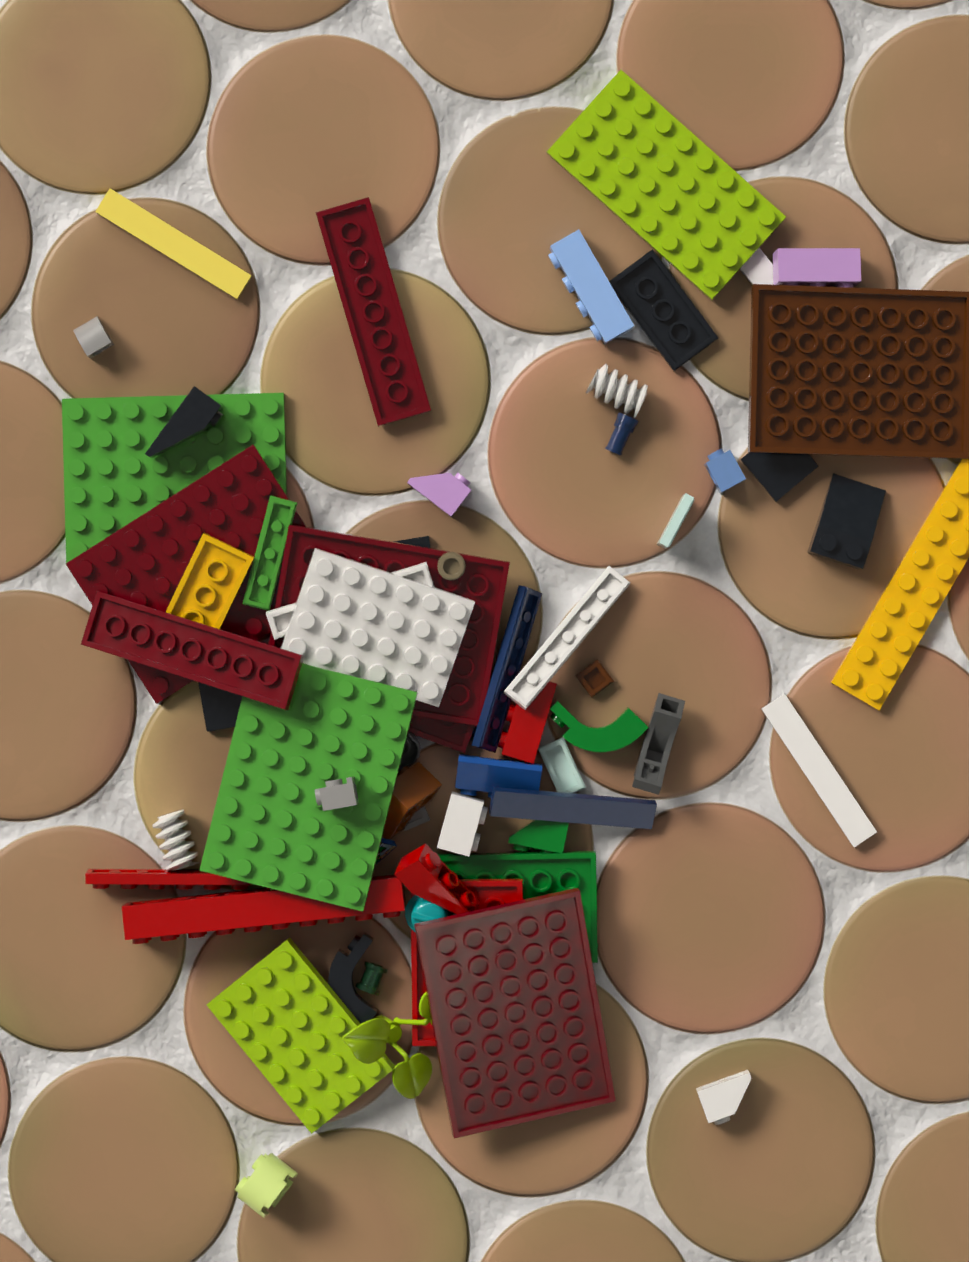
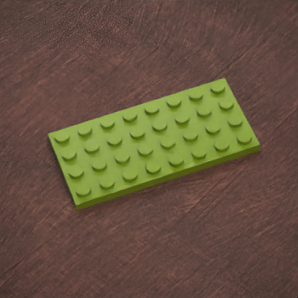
(666, 184)

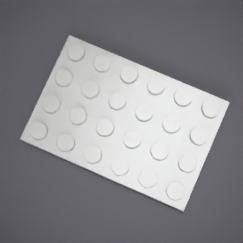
(377, 626)

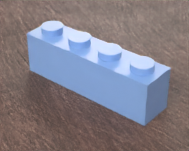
(591, 287)

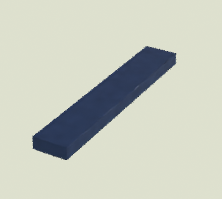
(506, 668)
(572, 808)

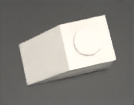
(723, 1096)

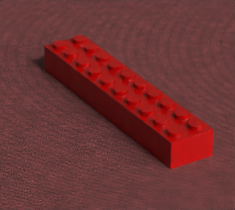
(250, 910)

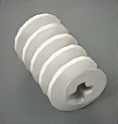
(618, 389)
(175, 841)

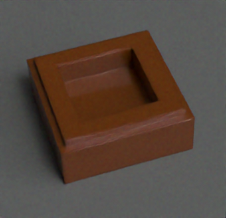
(594, 678)

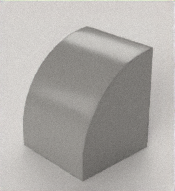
(93, 337)

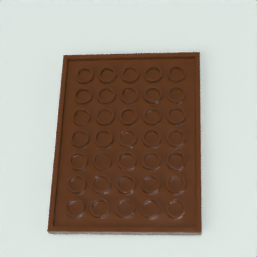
(859, 372)

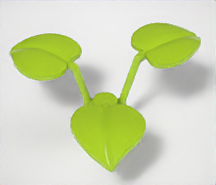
(369, 1044)

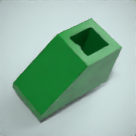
(542, 835)

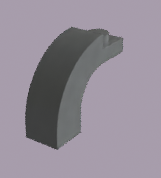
(658, 743)

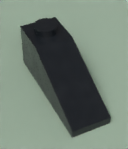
(190, 419)

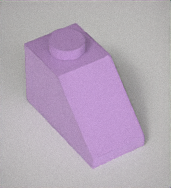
(443, 490)

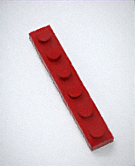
(159, 878)

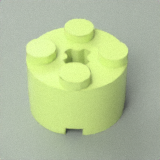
(266, 1183)

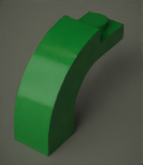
(602, 739)

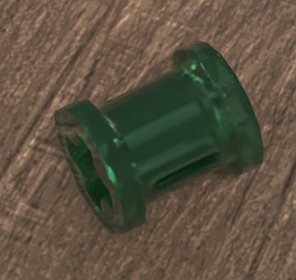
(371, 978)

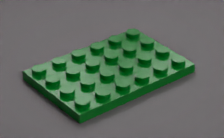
(541, 876)

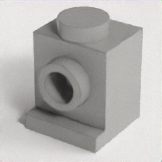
(337, 794)

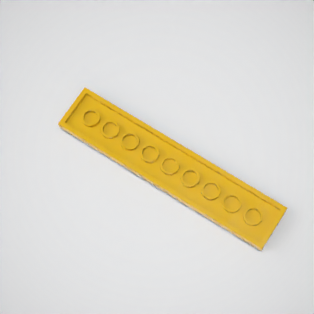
(910, 597)

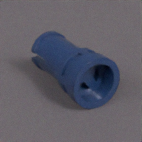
(623, 427)

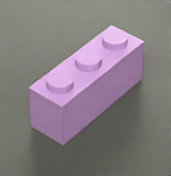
(817, 267)

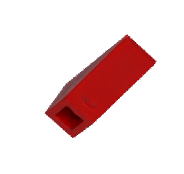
(432, 880)

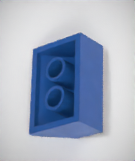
(484, 773)

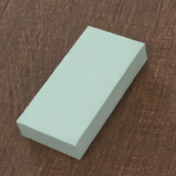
(561, 767)

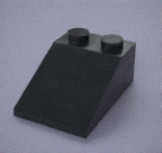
(847, 522)

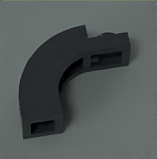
(341, 978)

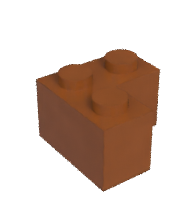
(412, 791)

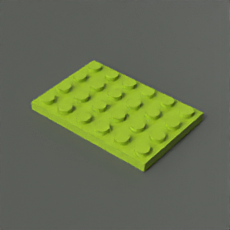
(294, 1034)

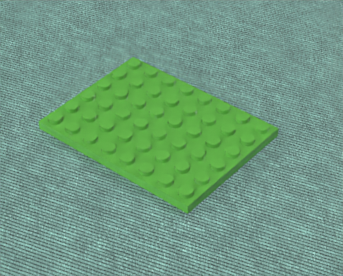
(114, 480)
(267, 808)

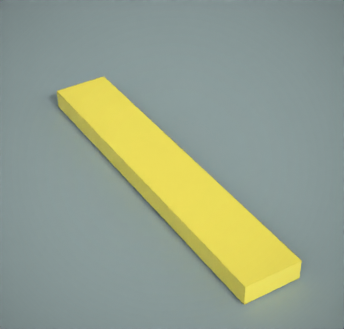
(173, 243)

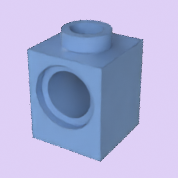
(724, 470)

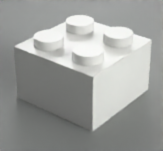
(461, 823)

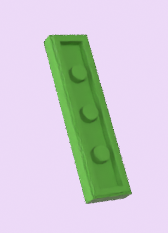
(269, 553)

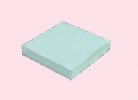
(676, 521)

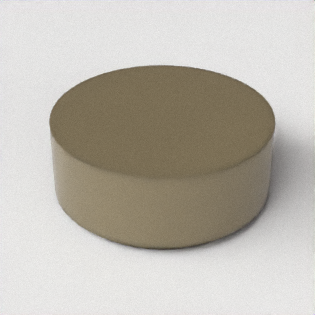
(451, 565)

